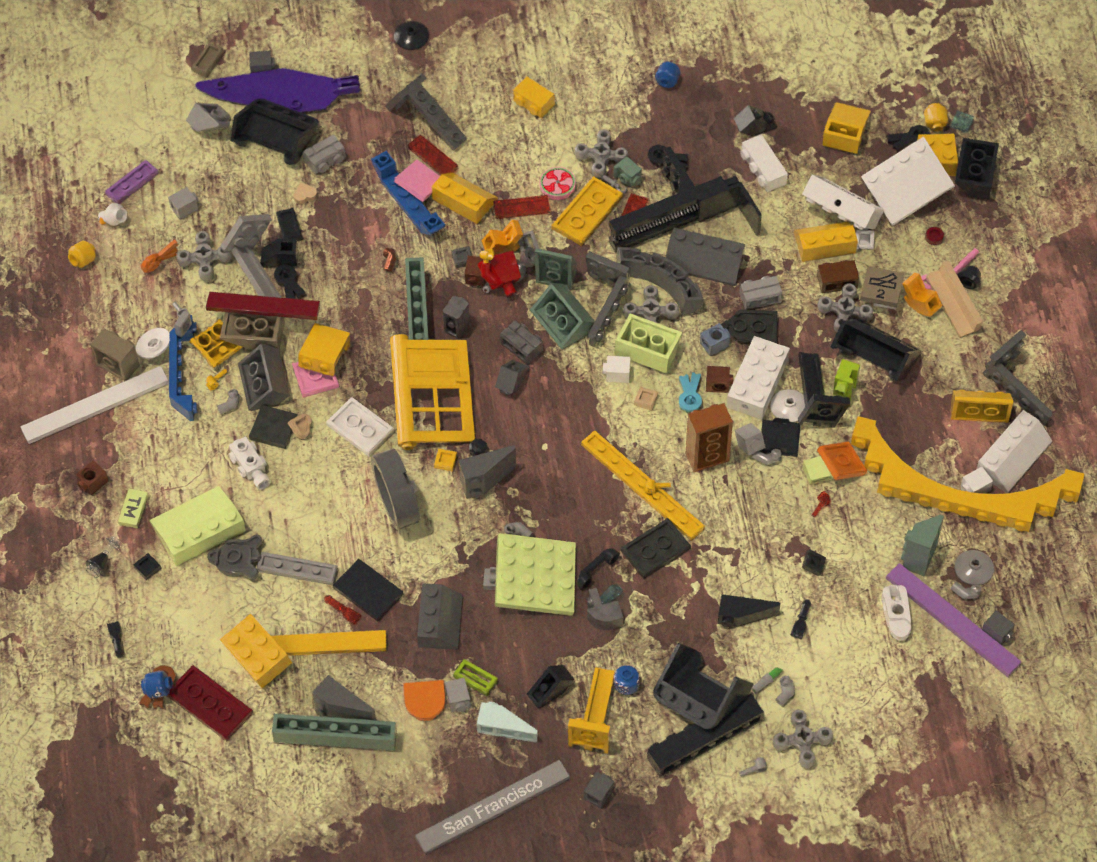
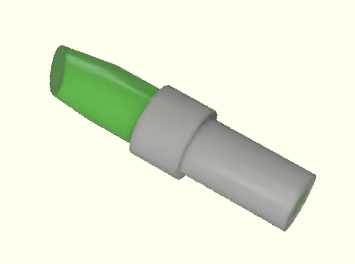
(766, 679)

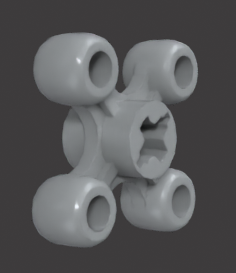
(600, 153)
(203, 256)
(849, 293)
(651, 309)
(808, 736)

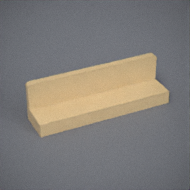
(955, 300)

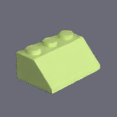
(647, 343)

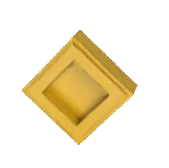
(445, 460)

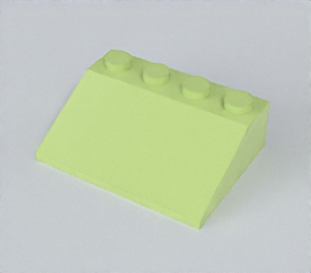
(198, 525)

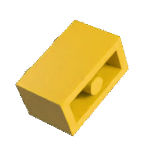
(533, 97)

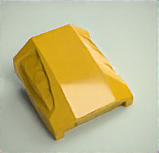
(212, 347)

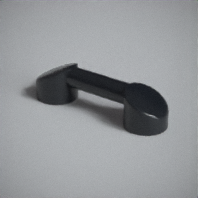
(608, 555)

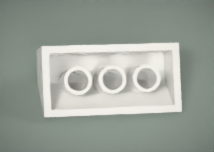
(1015, 451)

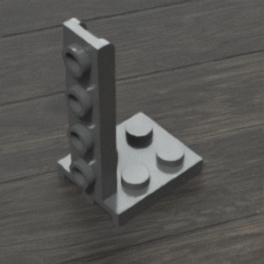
(430, 110)
(614, 275)
(1012, 385)

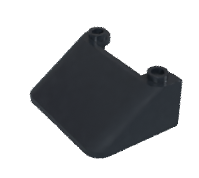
(274, 128)
(694, 692)

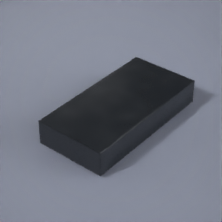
(289, 224)

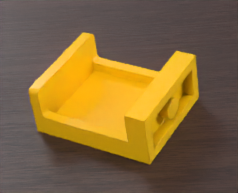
(323, 349)

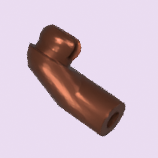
(391, 259)

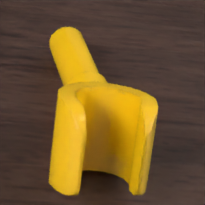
(212, 382)
(651, 484)

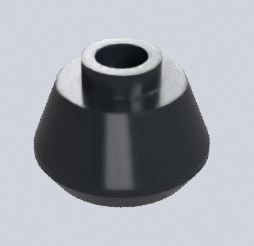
(970, 277)

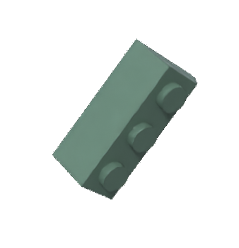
(562, 315)
(921, 544)

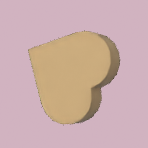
(304, 193)
(300, 425)

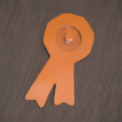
(153, 261)

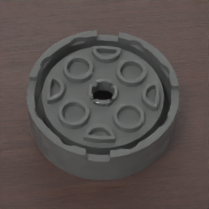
(395, 489)

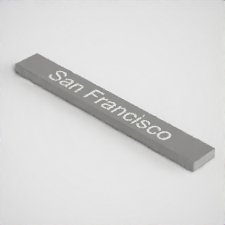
(492, 807)

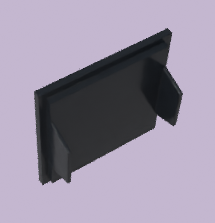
(781, 435)

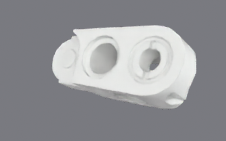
(898, 624)

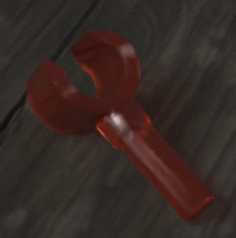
(824, 500)

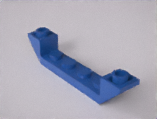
(412, 206)
(182, 403)

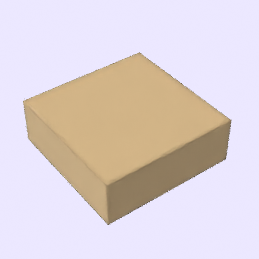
(646, 398)

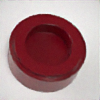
(934, 236)

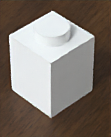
(617, 369)
(977, 482)

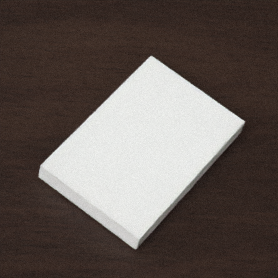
(360, 426)

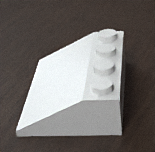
(908, 181)

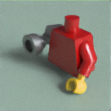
(503, 269)

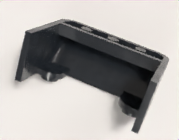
(876, 346)

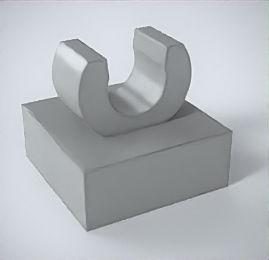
(489, 578)

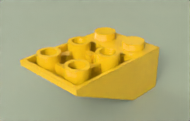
(845, 127)

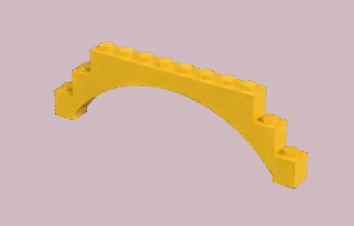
(1007, 509)

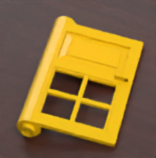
(430, 366)

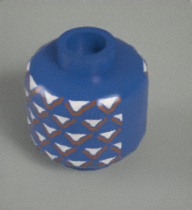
(626, 680)

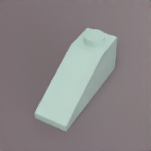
(499, 721)

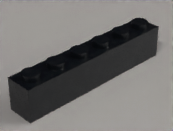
(696, 740)

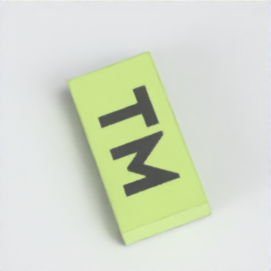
(133, 508)

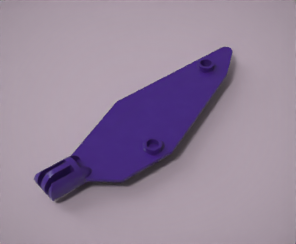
(282, 86)

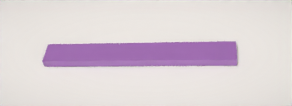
(954, 620)

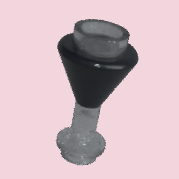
(98, 564)

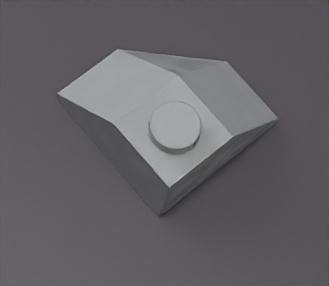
(208, 117)

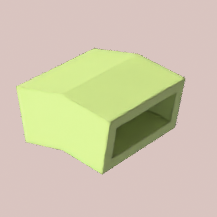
(816, 470)

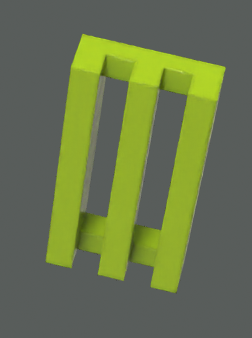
(489, 686)

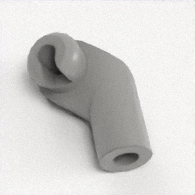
(231, 403)
(767, 459)
(518, 528)
(966, 593)
(787, 688)

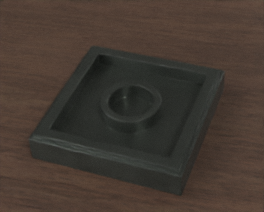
(272, 427)

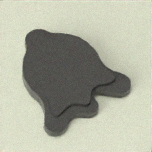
(237, 557)

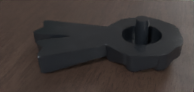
(902, 140)
(656, 153)
(286, 276)

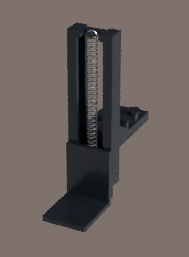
(686, 206)

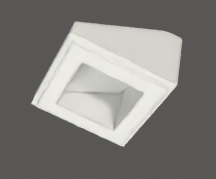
(865, 239)

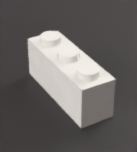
(764, 163)

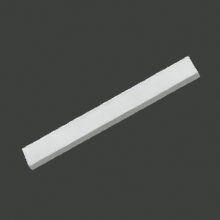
(94, 405)

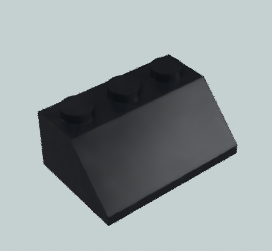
(976, 167)

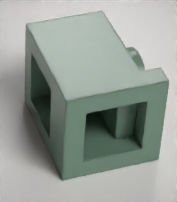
(628, 172)

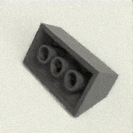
(706, 256)

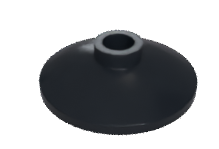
(411, 35)

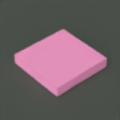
(417, 180)
(313, 382)

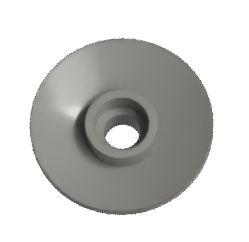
(974, 574)

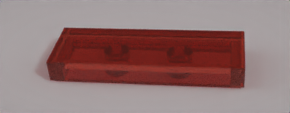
(432, 155)
(521, 207)

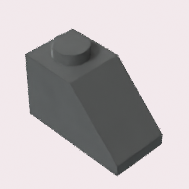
(511, 376)

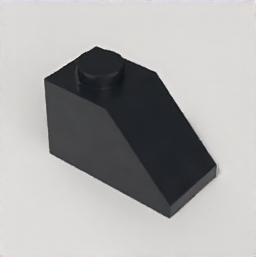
(550, 685)

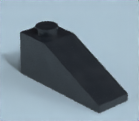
(741, 610)

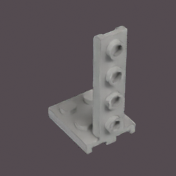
(241, 241)

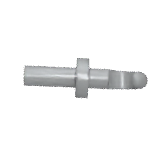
(613, 183)

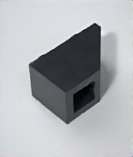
(754, 121)
(280, 252)

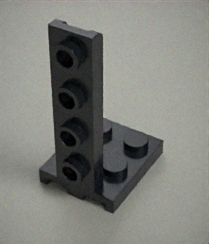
(818, 407)

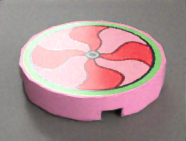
(557, 183)

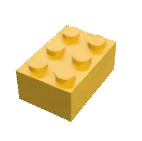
(256, 651)

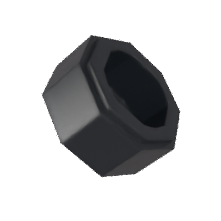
(477, 447)

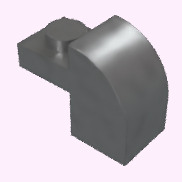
(603, 616)

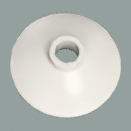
(153, 343)
(780, 407)

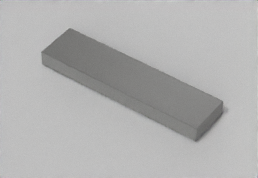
(297, 568)

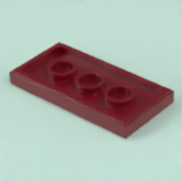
(209, 703)

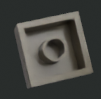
(115, 354)

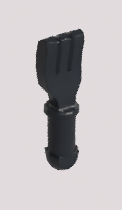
(799, 625)
(115, 633)

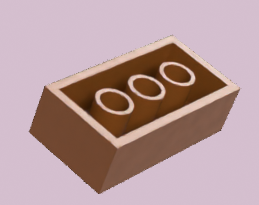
(708, 437)

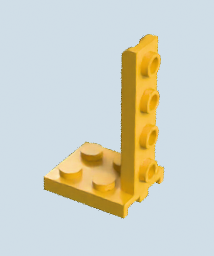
(592, 730)

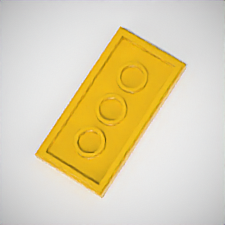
(587, 211)

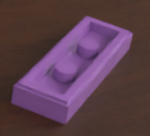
(131, 182)

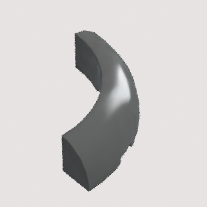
(664, 274)

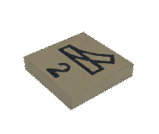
(882, 286)

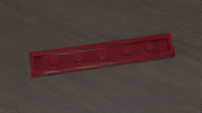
(263, 305)

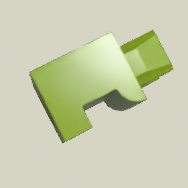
(846, 378)

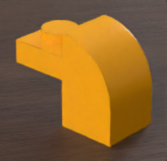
(503, 240)
(919, 298)

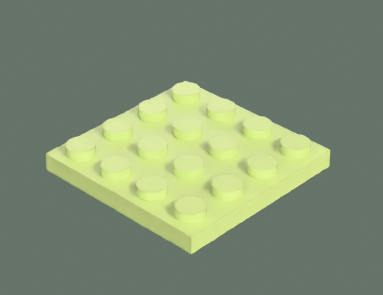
(535, 574)

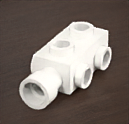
(243, 453)

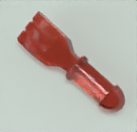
(348, 613)

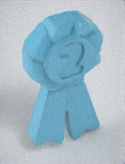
(690, 399)

